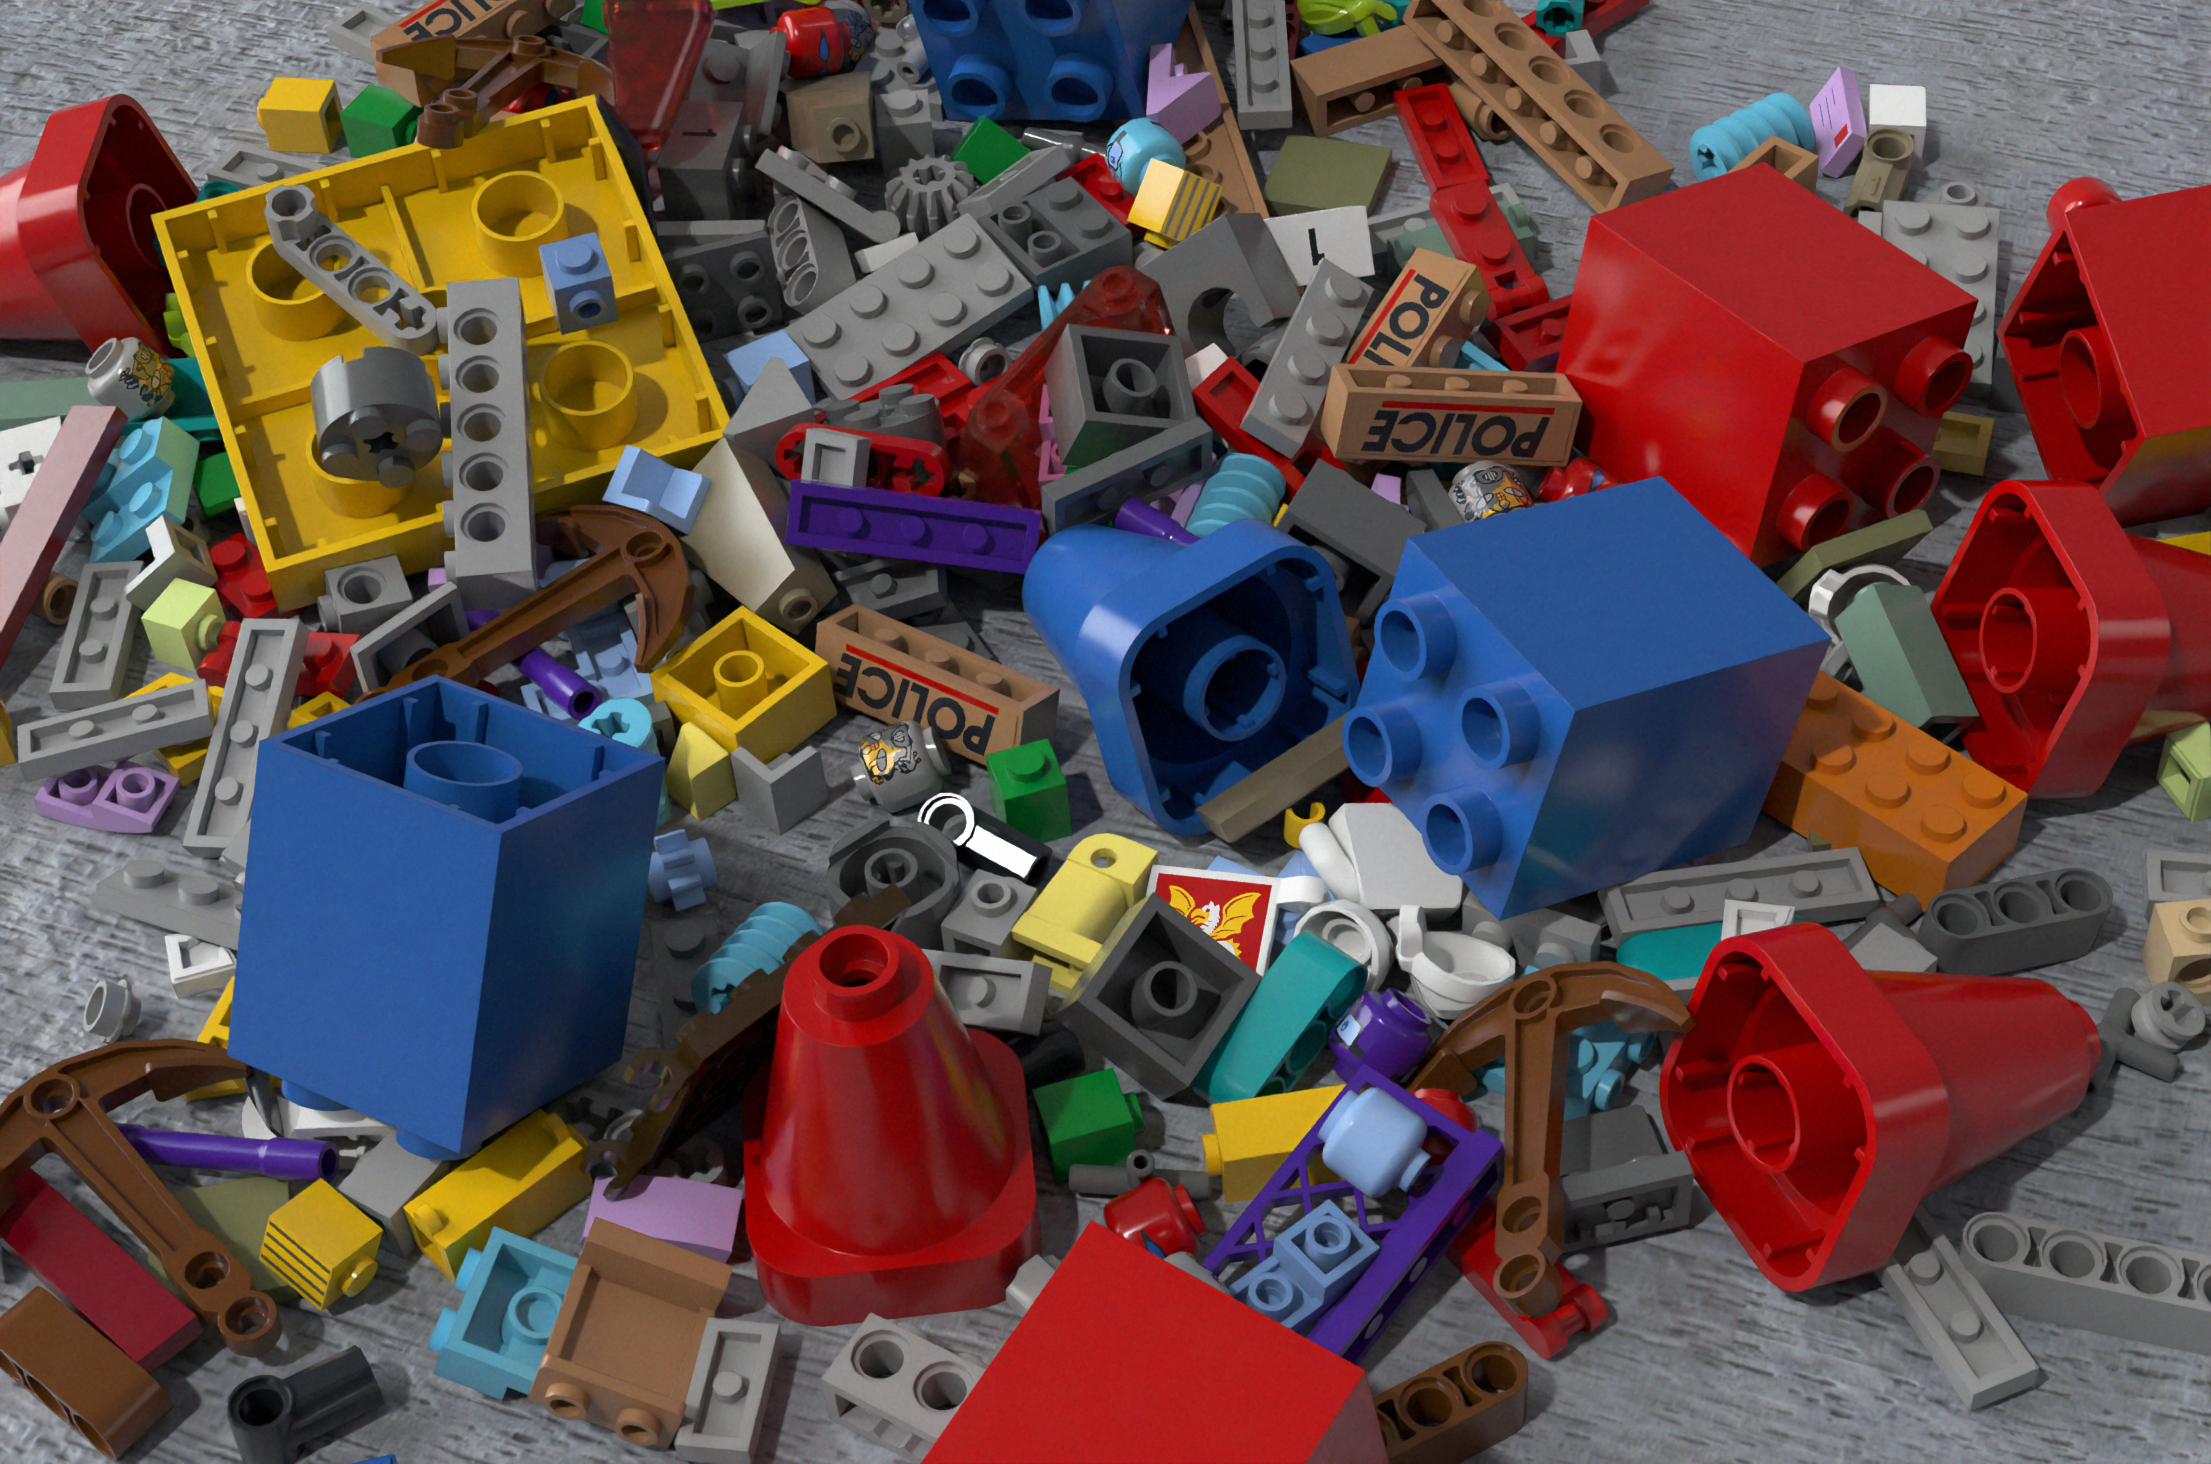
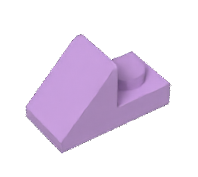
(1179, 99)

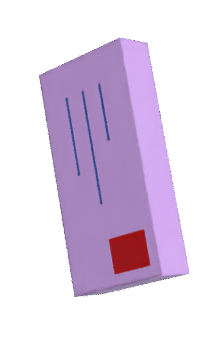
(1838, 122)

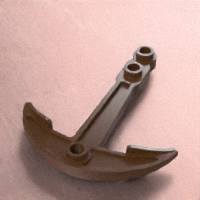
(503, 75)
(631, 557)
(1533, 1028)
(109, 1165)

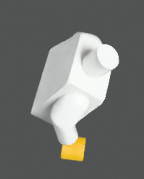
(1376, 861)

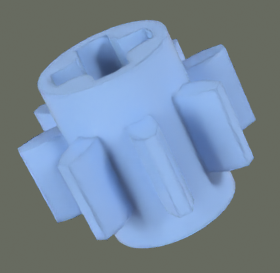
(681, 870)

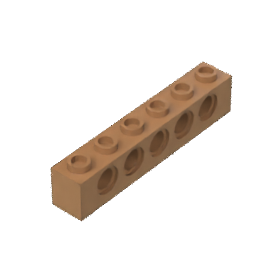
(1542, 100)

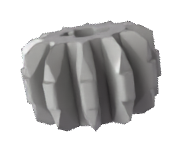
(927, 193)

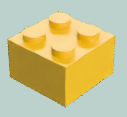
(747, 687)

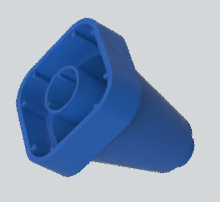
(1193, 654)

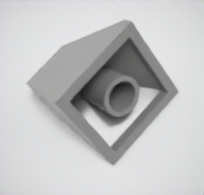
(410, 636)

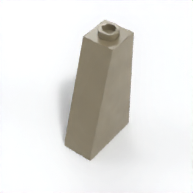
(829, 116)
(742, 541)

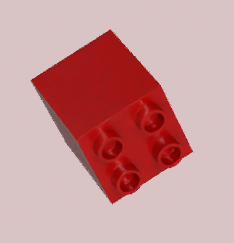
(2119, 353)
(1763, 359)
(1157, 1369)

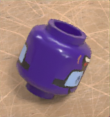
(1382, 1032)

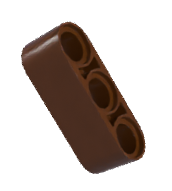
(79, 1374)
(1456, 1399)

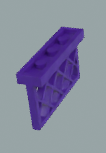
(911, 526)
(1408, 1245)

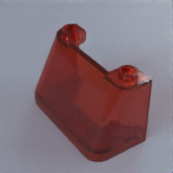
(654, 61)
(1004, 423)

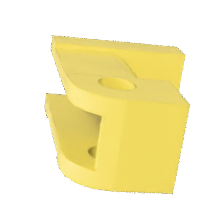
(1084, 905)

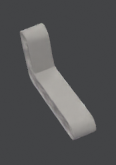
(2104, 1285)

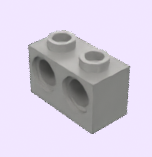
(900, 1408)

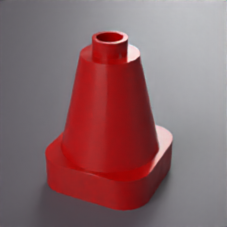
(83, 230)
(2067, 605)
(1852, 1093)
(884, 1144)

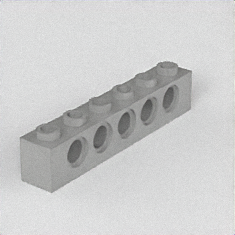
(489, 444)

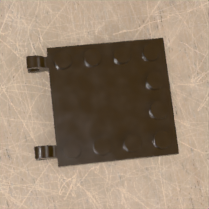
(719, 1055)

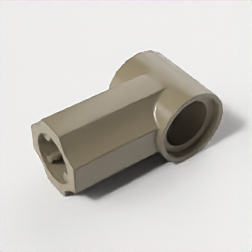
(1882, 171)

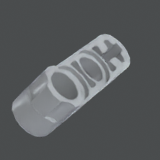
(294, 217)

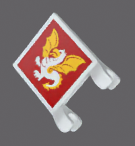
(1236, 907)

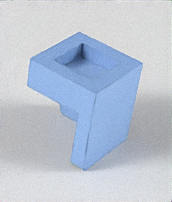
(657, 489)

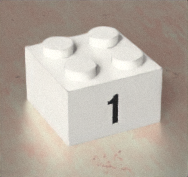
(1331, 234)

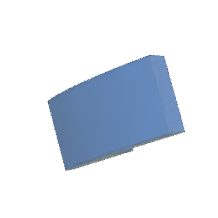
(1308, 1268)

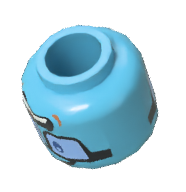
(1135, 145)

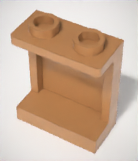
(629, 1334)

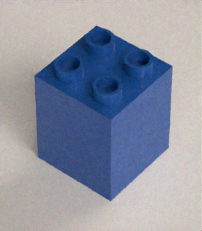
(1045, 55)
(1580, 693)
(441, 911)

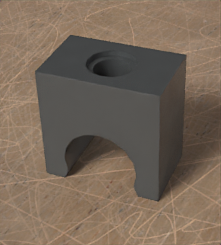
(1212, 265)

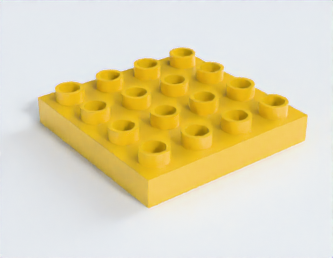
(436, 222)

